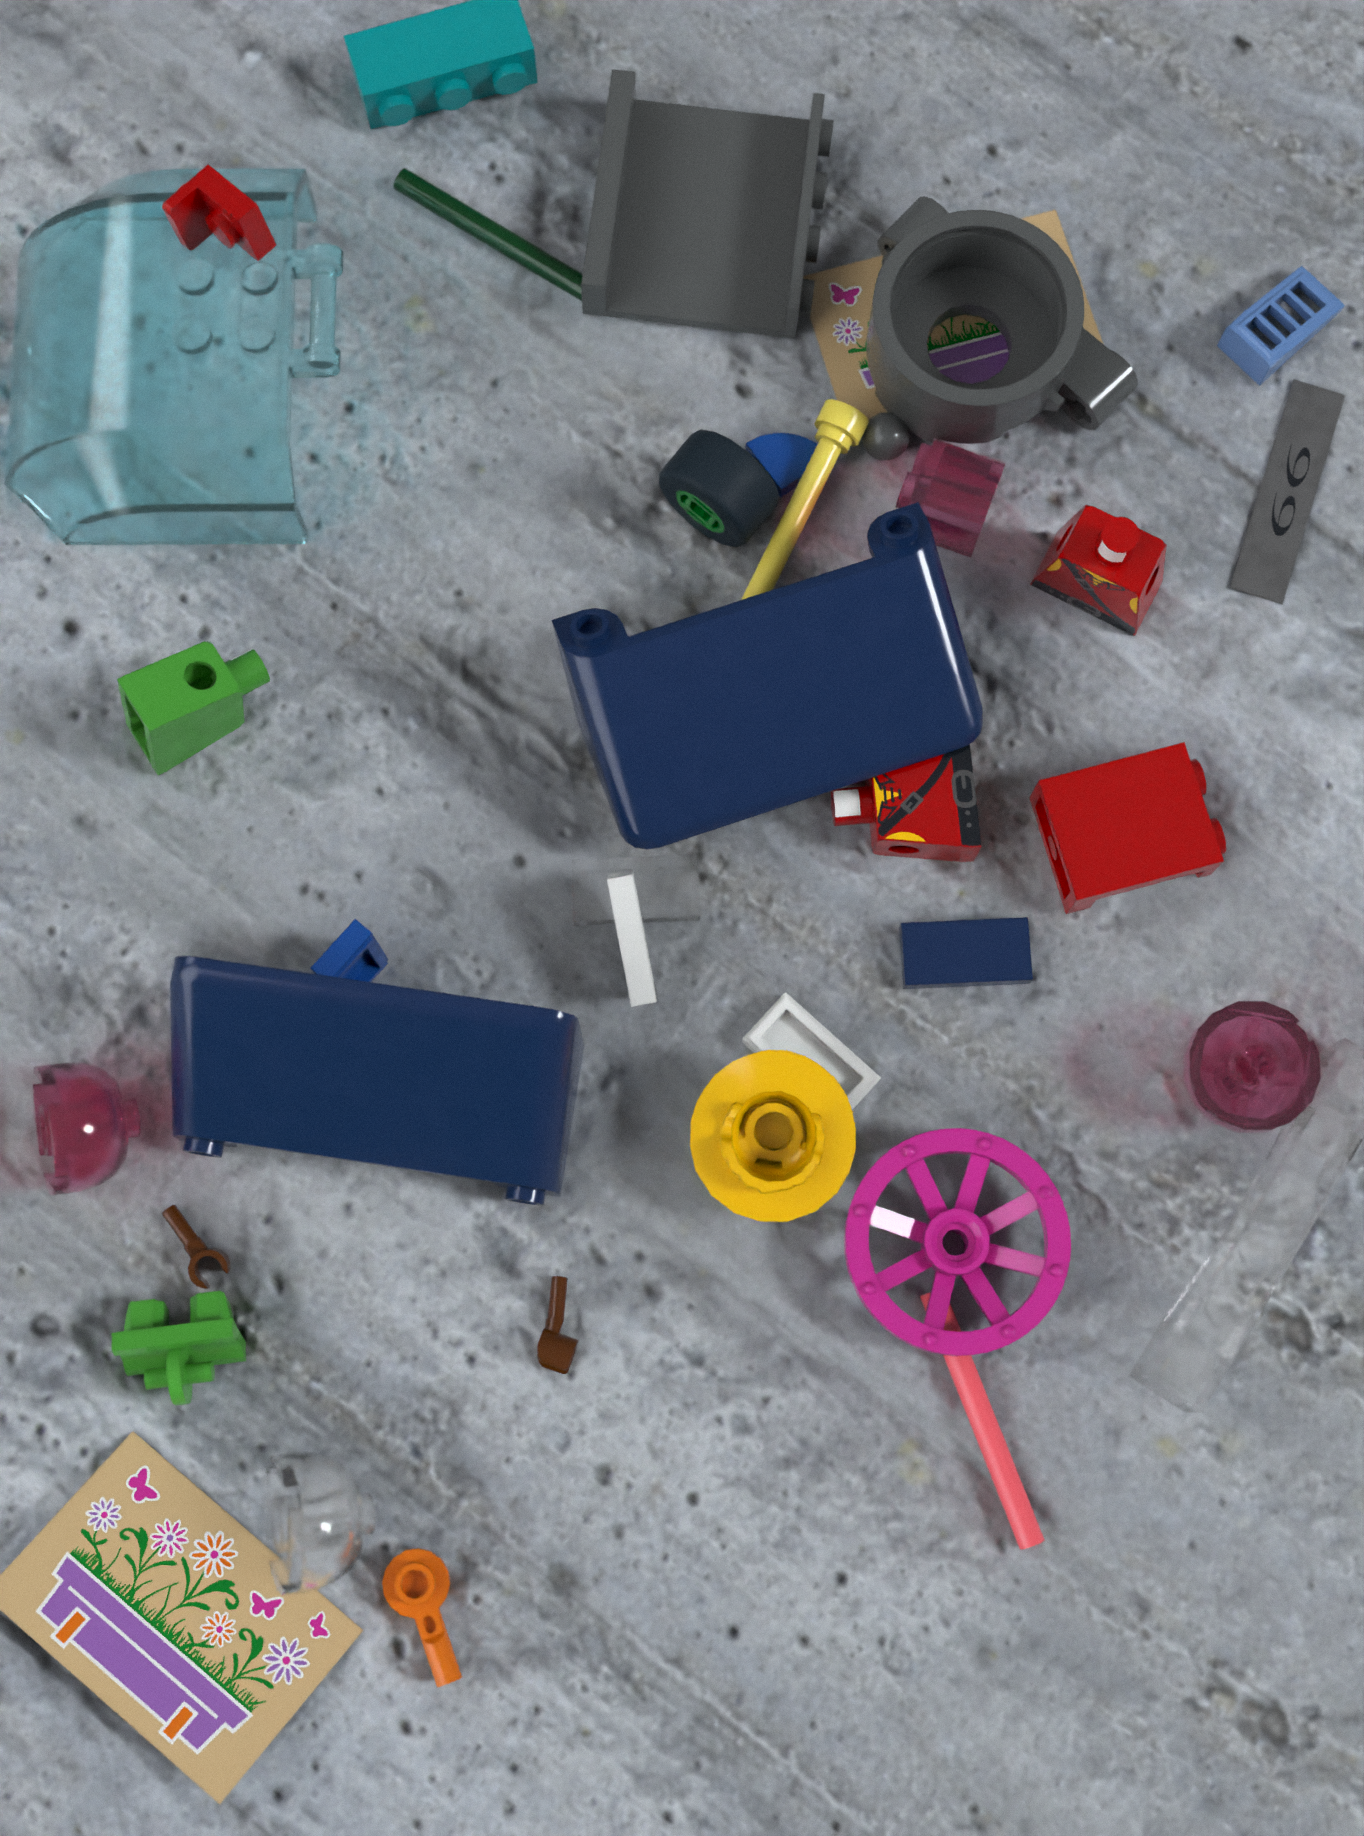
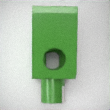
(188, 701)

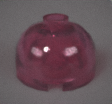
(1251, 1067)
(82, 1125)

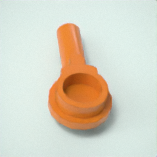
(417, 1588)

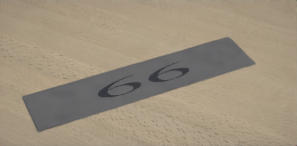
(1287, 492)

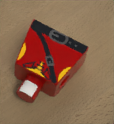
(1104, 568)
(917, 809)

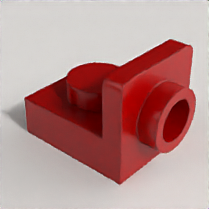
(218, 207)

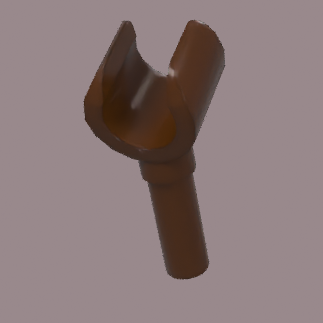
(194, 1246)
(555, 1349)

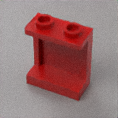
(1127, 825)

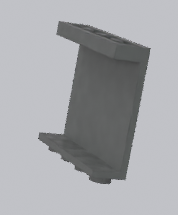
(704, 214)

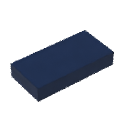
(965, 953)

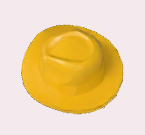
(773, 1136)

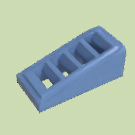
(1251, 352)

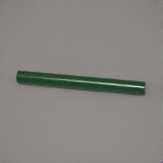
(489, 232)

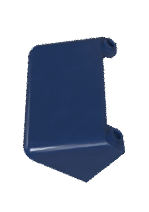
(774, 691)
(372, 1074)

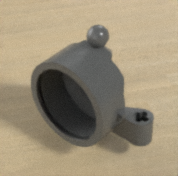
(993, 270)

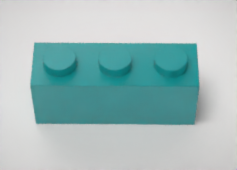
(441, 60)

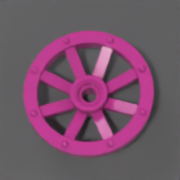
(974, 1231)

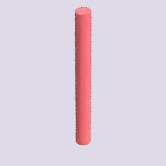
(991, 1442)

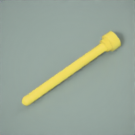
(838, 429)

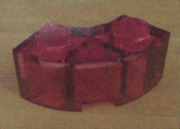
(953, 491)

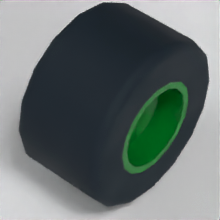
(718, 488)

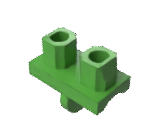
(181, 1352)

